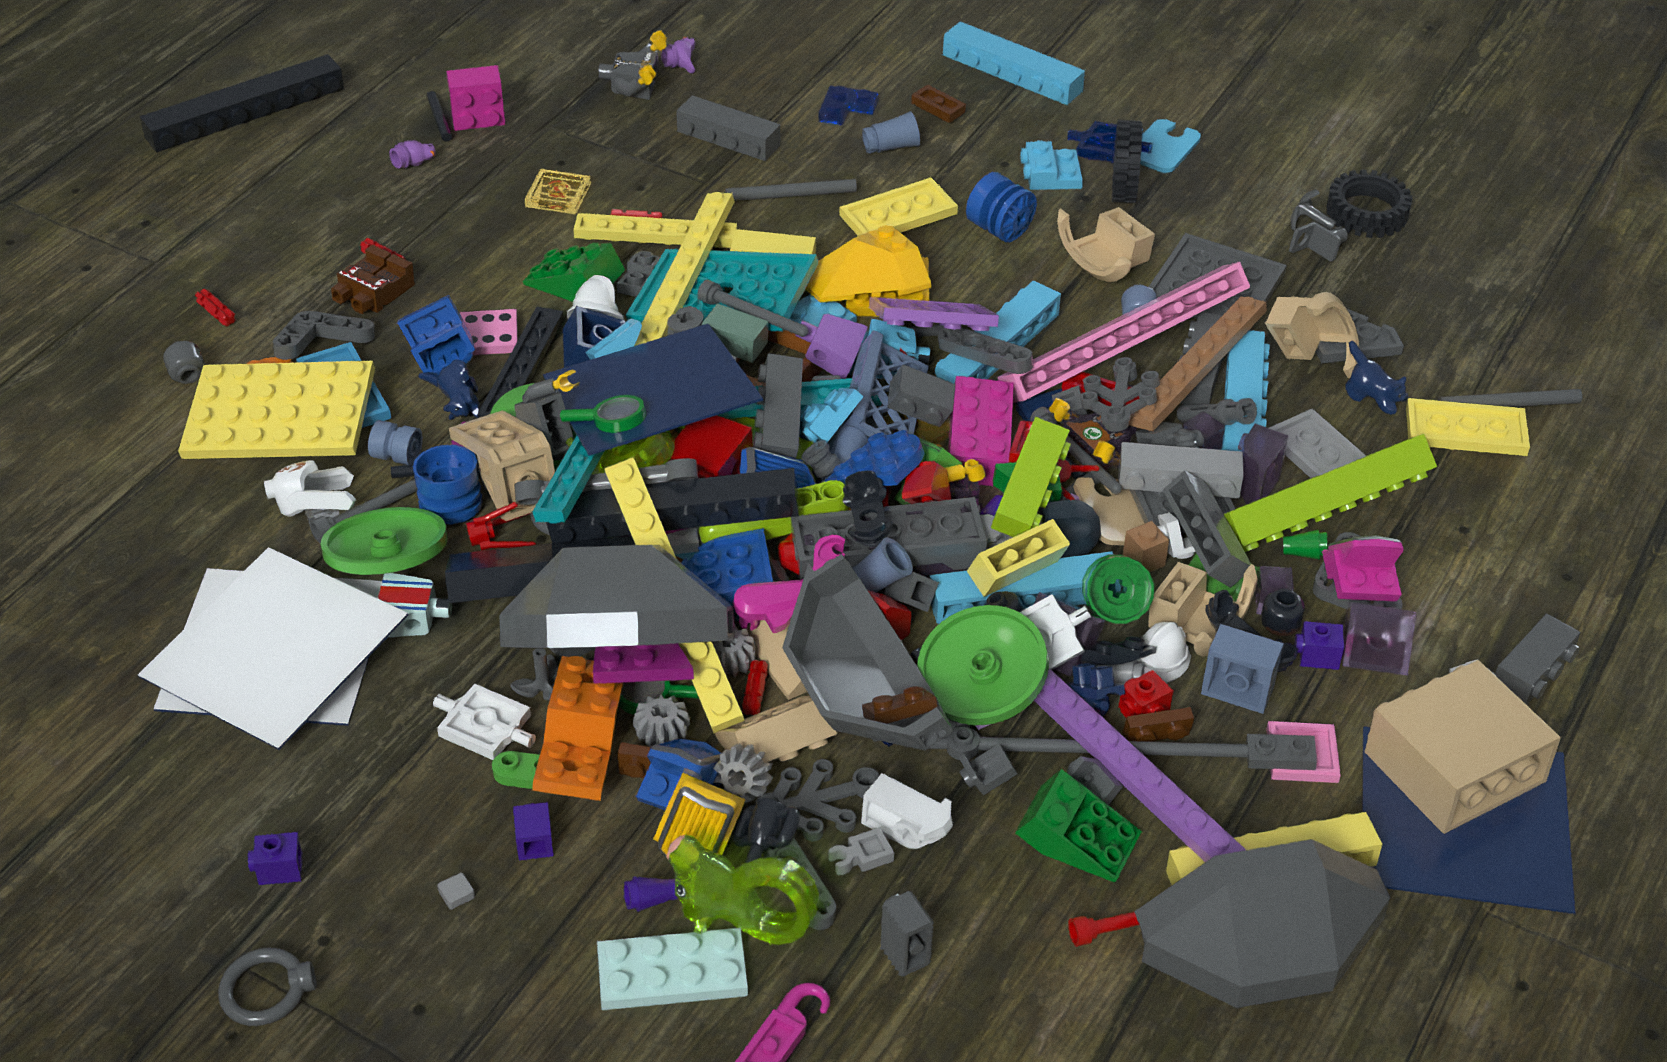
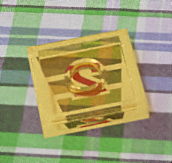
(558, 191)

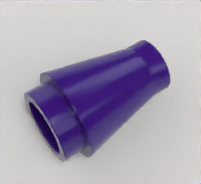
(648, 892)

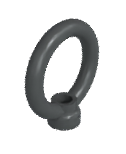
(300, 977)

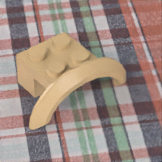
(1113, 248)
(1304, 322)
(1184, 600)

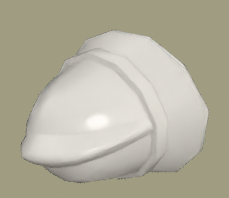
(597, 295)
(1171, 652)

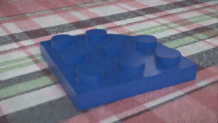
(887, 455)
(732, 562)

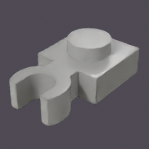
(865, 850)

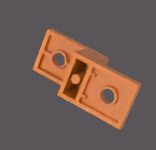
(577, 732)

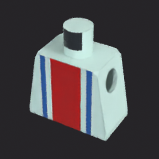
(417, 599)

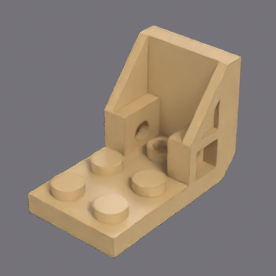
(506, 455)

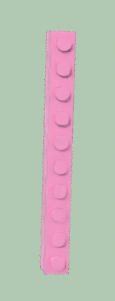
(1128, 330)

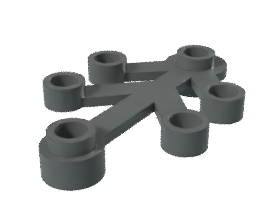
(1118, 415)
(815, 800)

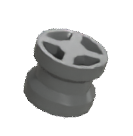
(820, 459)

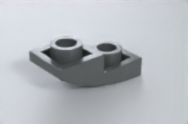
(638, 271)

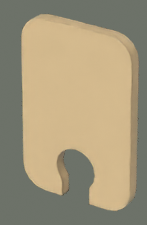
(1115, 512)

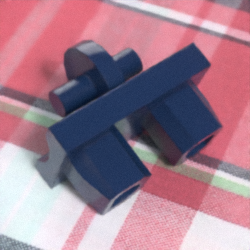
(1094, 685)

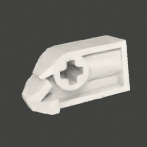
(905, 813)

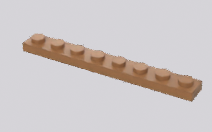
(1199, 361)

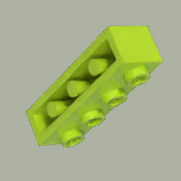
(1031, 477)

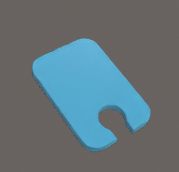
(1167, 150)

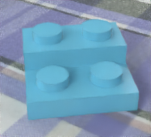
(1050, 167)
(823, 420)

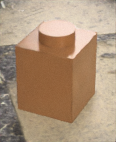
(1147, 546)

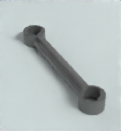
(530, 491)

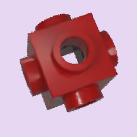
(1145, 695)

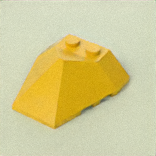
(870, 264)

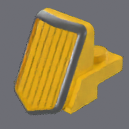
(700, 812)

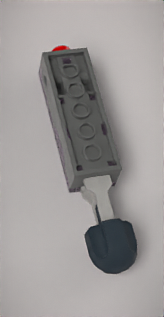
(935, 534)

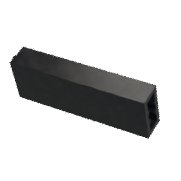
(507, 570)

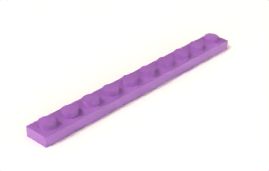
(1135, 771)

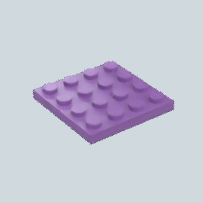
(926, 313)

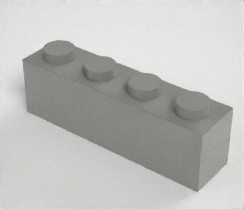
(1156, 466)

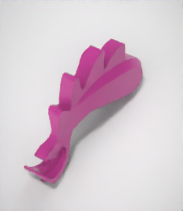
(777, 600)

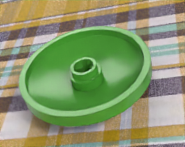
(384, 540)
(984, 664)

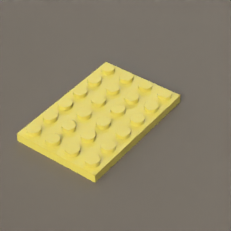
(278, 410)

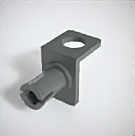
(1319, 239)

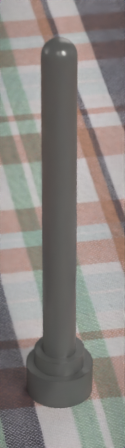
(713, 293)
(1082, 456)
(321, 524)

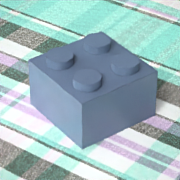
(1241, 668)

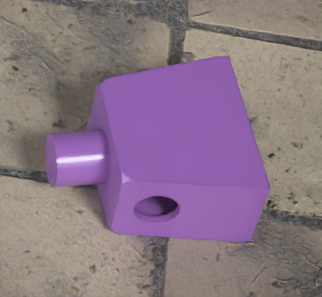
(834, 343)

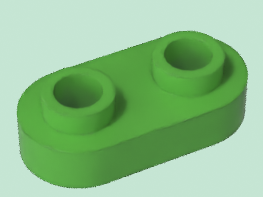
(515, 768)

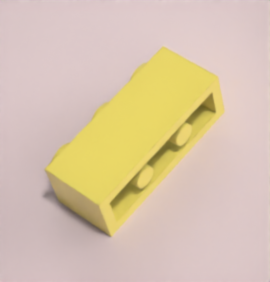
(772, 242)
(1018, 557)

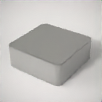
(456, 891)

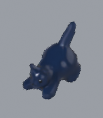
(1371, 380)
(458, 387)

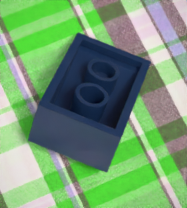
(584, 331)

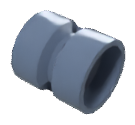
(393, 442)

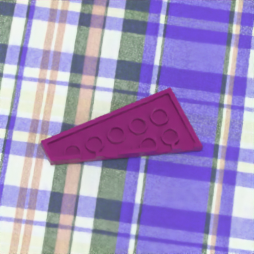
(641, 663)

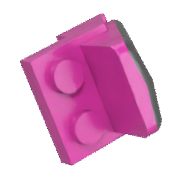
(1364, 567)

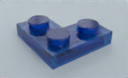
(841, 100)

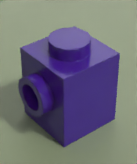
(1320, 645)
(276, 858)

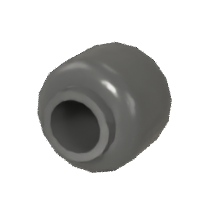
(183, 362)

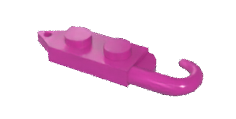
(783, 1027)

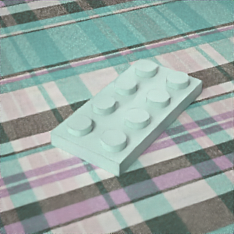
(671, 969)

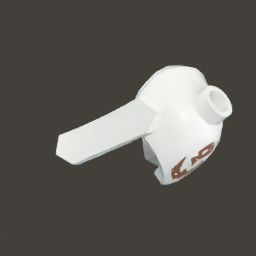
(303, 488)

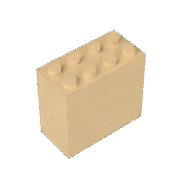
(1461, 745)

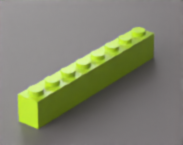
(1331, 490)

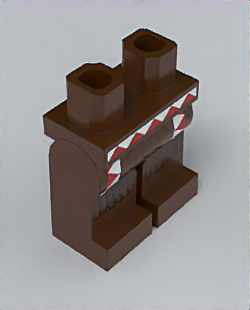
(373, 280)

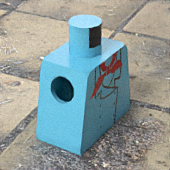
(901, 339)

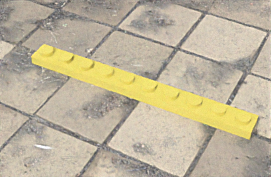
(686, 265)
(647, 529)

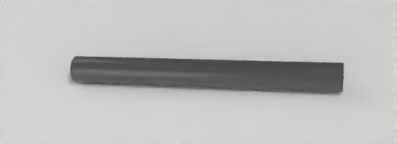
(793, 190)
(1520, 398)

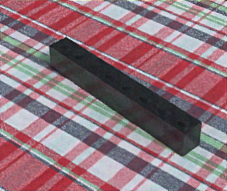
(241, 103)
(687, 505)

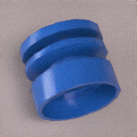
(1001, 207)
(448, 482)

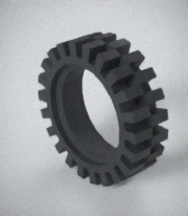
(1127, 161)
(1372, 186)

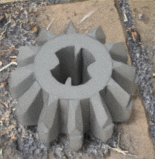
(737, 653)
(661, 720)
(751, 764)

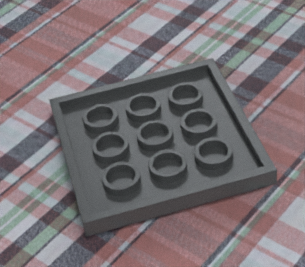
(1199, 256)

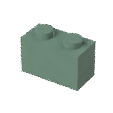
(739, 332)

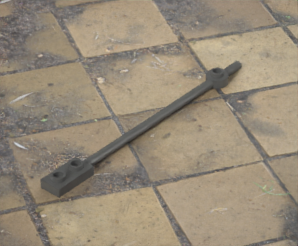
(1261, 750)

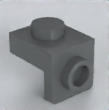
(987, 770)
(1095, 777)

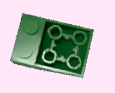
(567, 269)
(1078, 828)

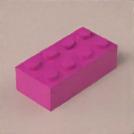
(981, 423)

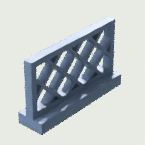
(864, 380)

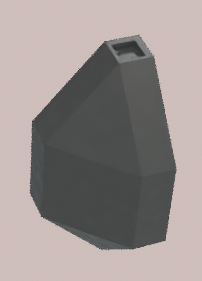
(615, 600)
(852, 655)
(1265, 922)

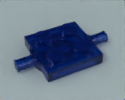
(1099, 142)

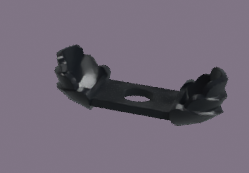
(865, 495)
(1223, 611)

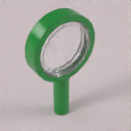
(611, 415)
(637, 692)

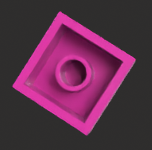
(476, 97)

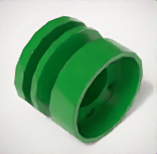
(1125, 605)

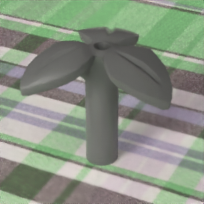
(1305, 207)
(545, 673)

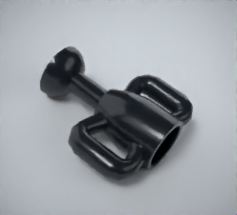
(767, 825)

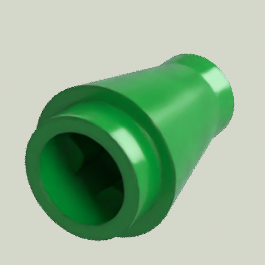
(1306, 544)

